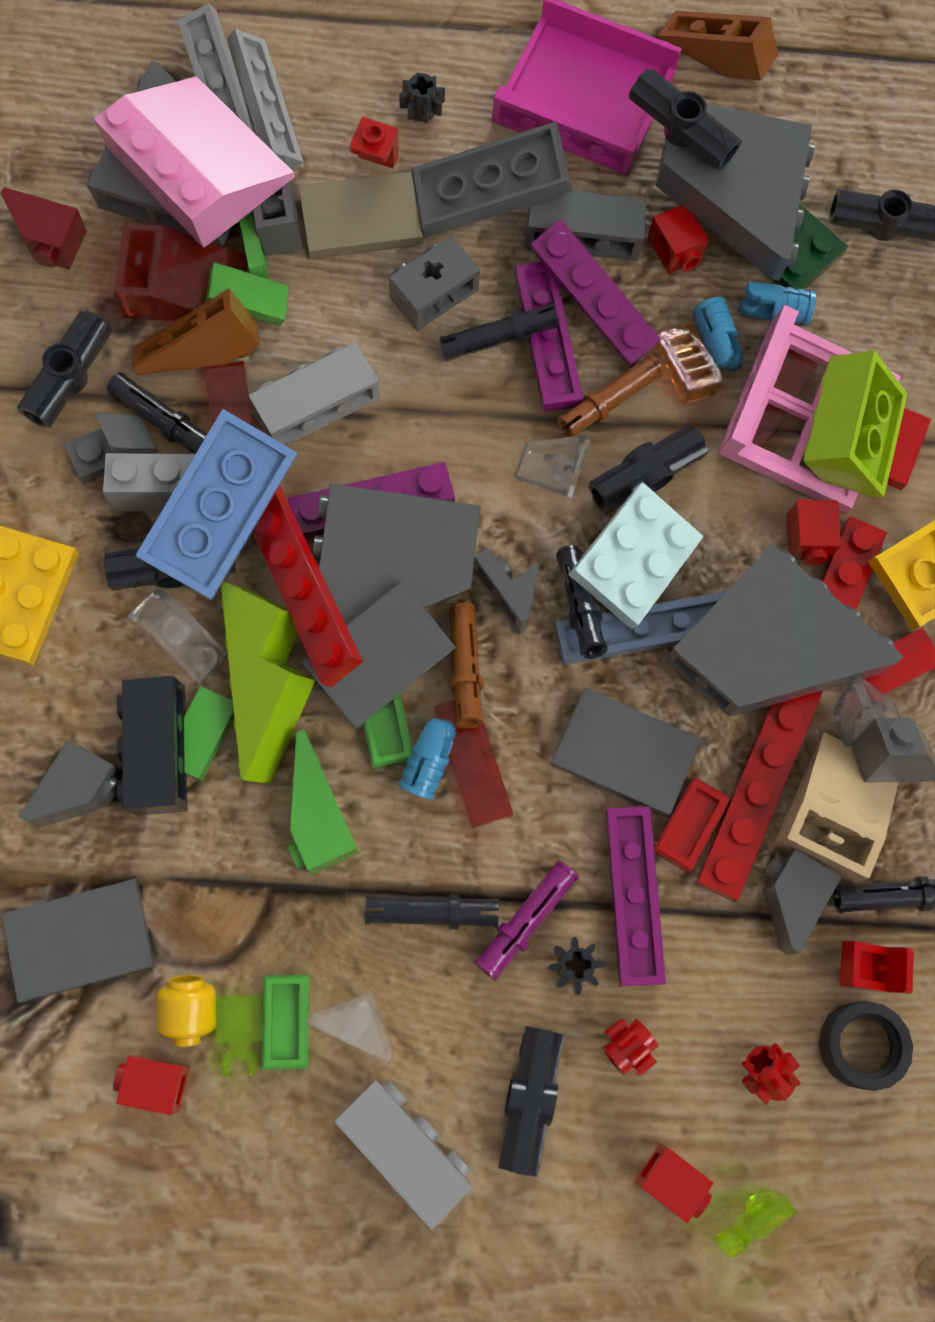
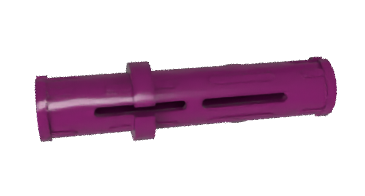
(526, 920)

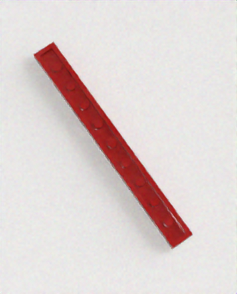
(781, 736)

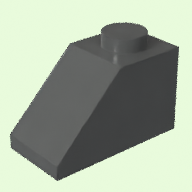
(894, 752)
(72, 787)
(797, 896)

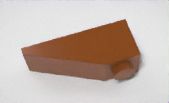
(725, 42)
(203, 338)

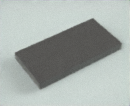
(491, 179)

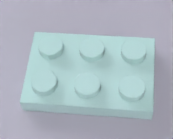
(636, 556)

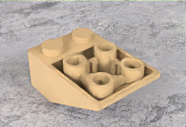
(837, 813)

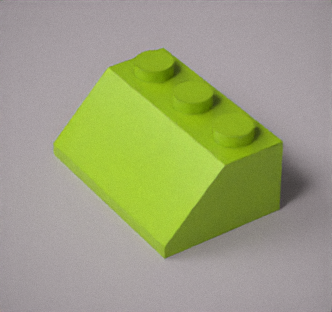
(856, 424)

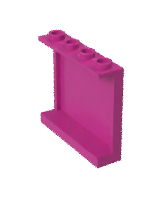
(581, 77)

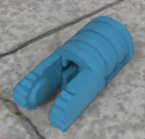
(767, 300)
(719, 333)
(428, 759)

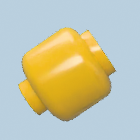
(186, 1009)

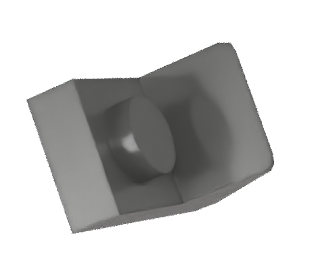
(116, 435)
(511, 596)

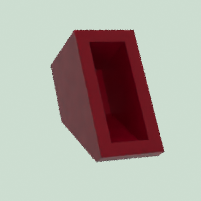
(48, 228)

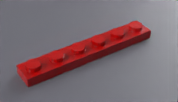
(305, 593)

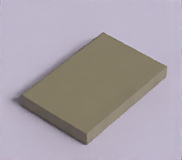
(360, 215)

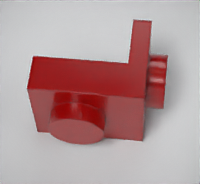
(376, 142)
(876, 967)

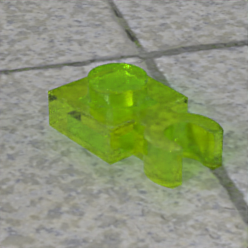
(239, 1024)
(763, 1215)

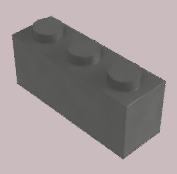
(601, 222)

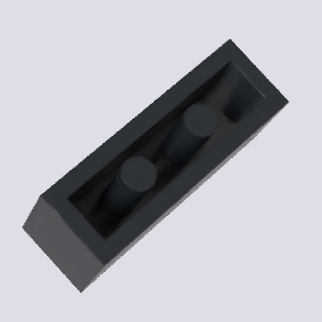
(152, 746)

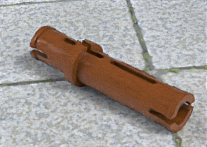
(599, 404)
(466, 679)

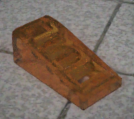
(689, 389)

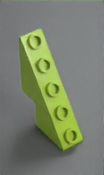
(264, 689)

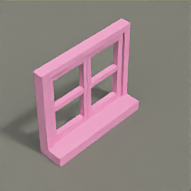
(760, 390)

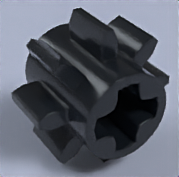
(422, 97)
(583, 955)

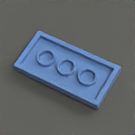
(216, 504)

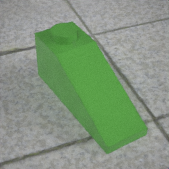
(316, 820)

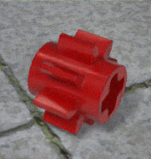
(630, 1047)
(770, 1073)

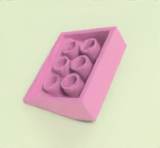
(192, 155)

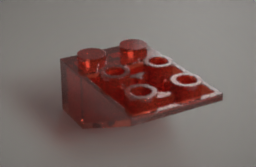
(165, 272)

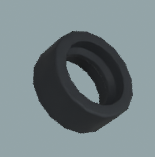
(899, 1038)

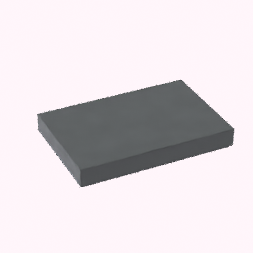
(396, 647)
(626, 752)
(78, 940)

